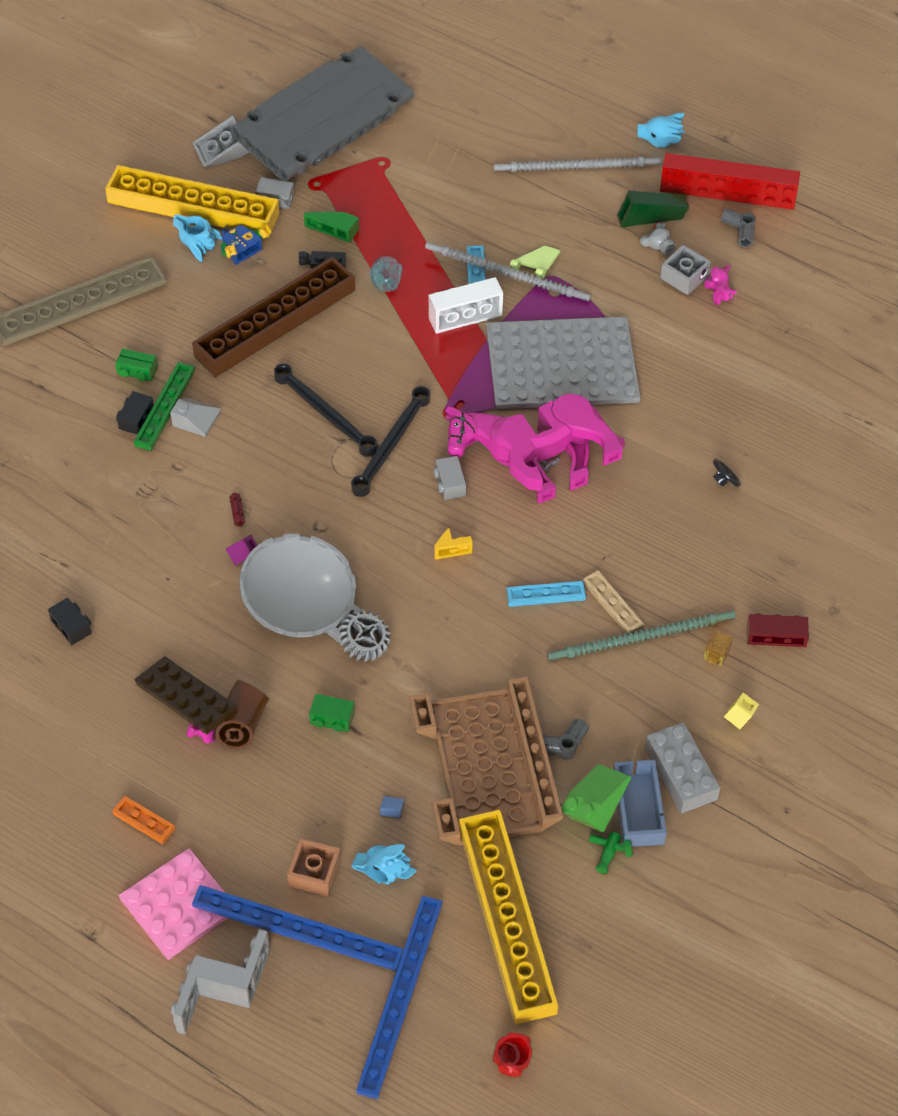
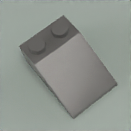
(219, 145)

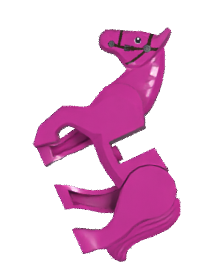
(512, 441)

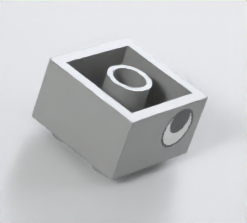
(685, 269)

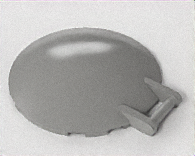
(298, 586)

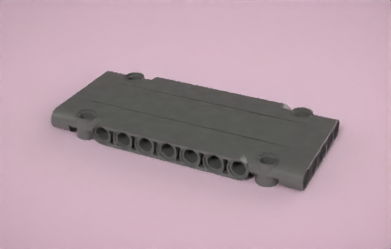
(321, 113)

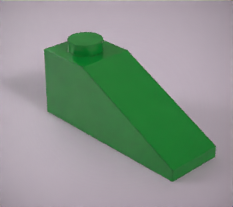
(336, 224)

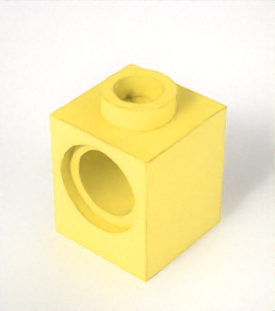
(741, 710)

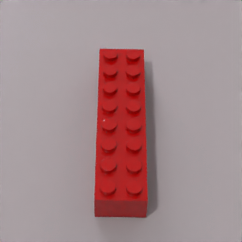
(729, 181)

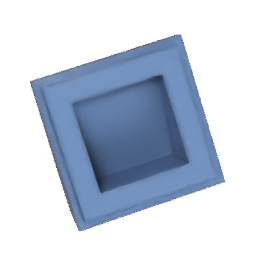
(391, 807)

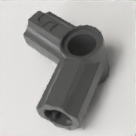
(745, 224)
(572, 738)

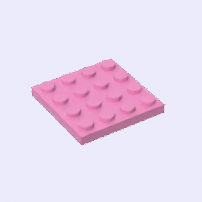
(165, 901)

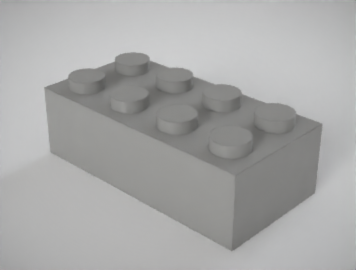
(682, 768)

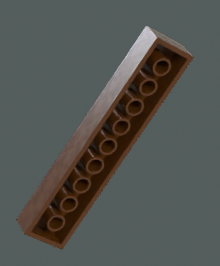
(273, 316)

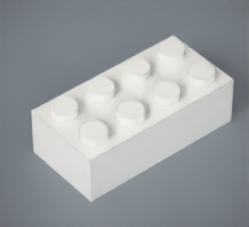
(465, 305)

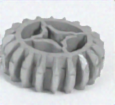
(362, 625)

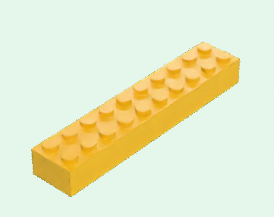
(189, 198)
(508, 917)

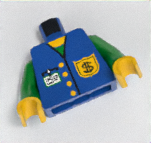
(242, 242)

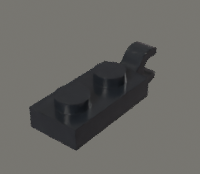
(319, 257)

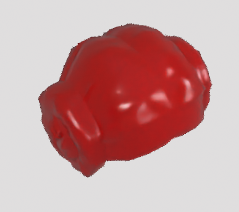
(512, 1054)

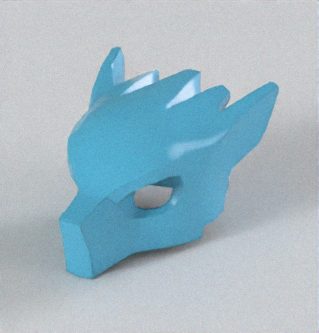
(665, 128)
(196, 237)
(388, 859)

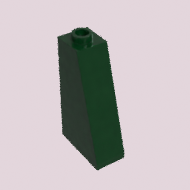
(650, 208)

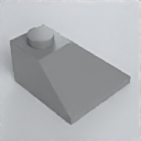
(194, 416)

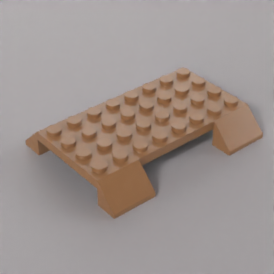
(490, 759)

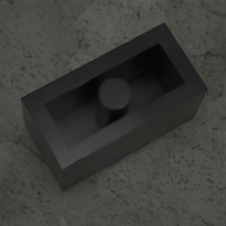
(134, 412)
(70, 621)

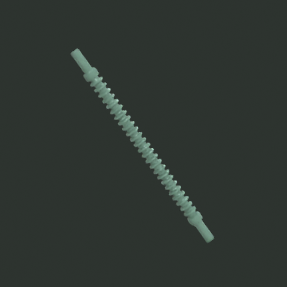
(571, 651)

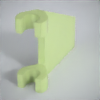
(539, 259)

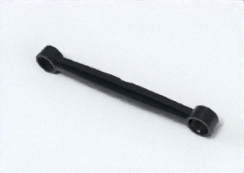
(325, 409)
(390, 441)

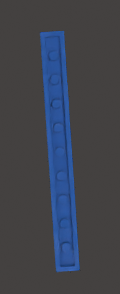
(297, 927)
(399, 998)

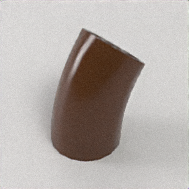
(240, 727)

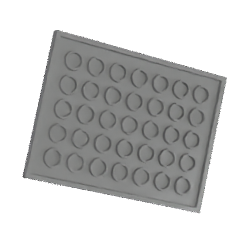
(561, 357)

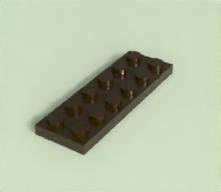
(186, 695)

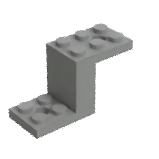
(220, 981)

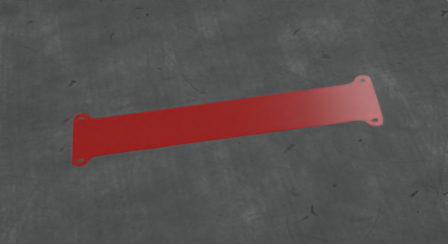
(391, 232)

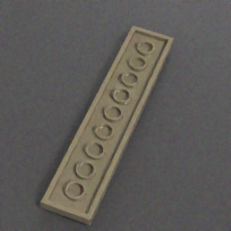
(80, 300)

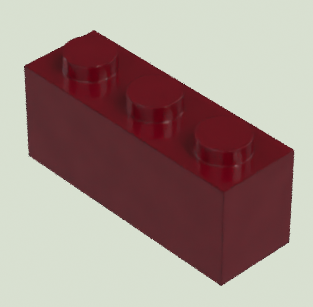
(777, 630)

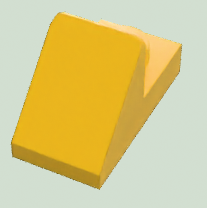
(451, 547)

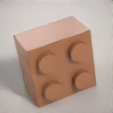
(314, 867)

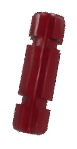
(237, 509)

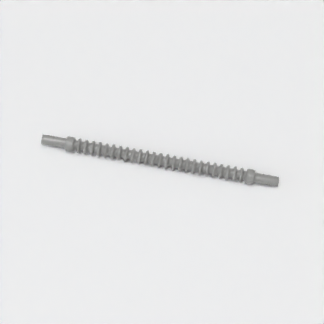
(514, 166)
(569, 291)

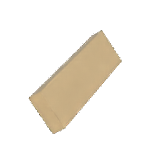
(612, 602)

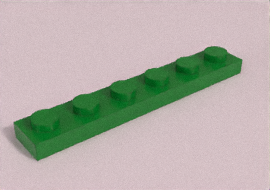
(164, 404)

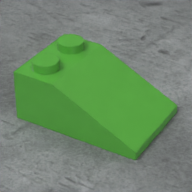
(596, 797)

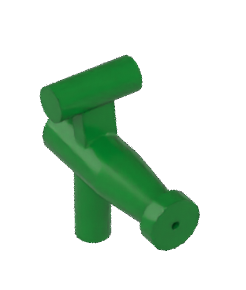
(610, 845)

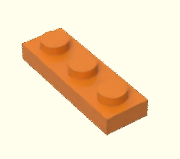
(143, 820)

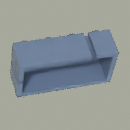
(641, 805)

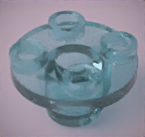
(386, 273)

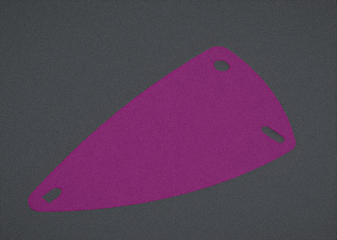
(476, 383)

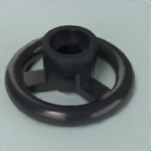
(725, 474)

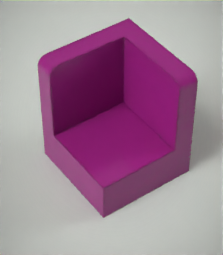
(240, 550)

